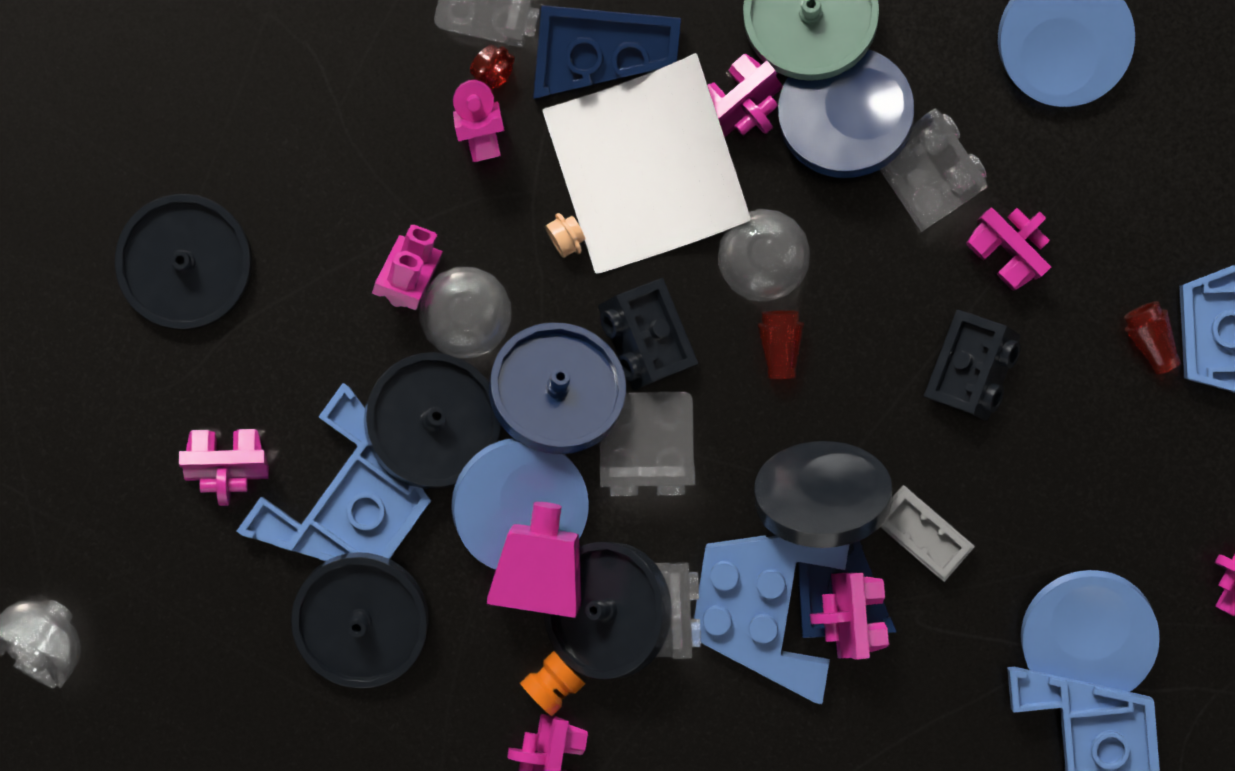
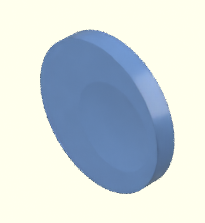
(1066, 48)
(500, 491)
(1091, 630)

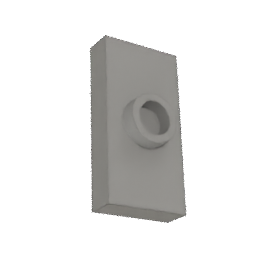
(925, 534)

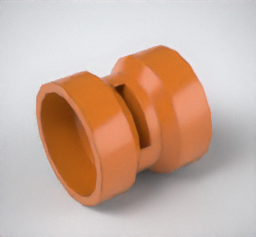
(552, 683)

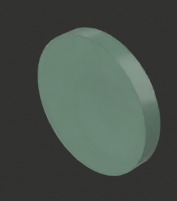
(811, 36)

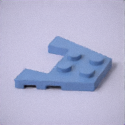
(1209, 329)
(359, 510)
(747, 603)
(1099, 723)

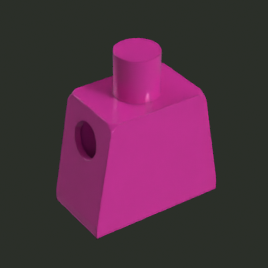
(539, 566)

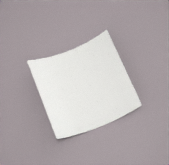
(647, 165)

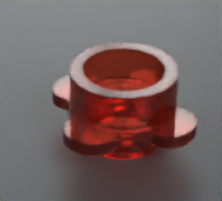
(492, 66)

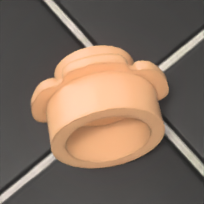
(565, 235)

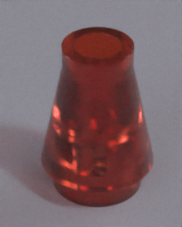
(1153, 335)
(781, 342)

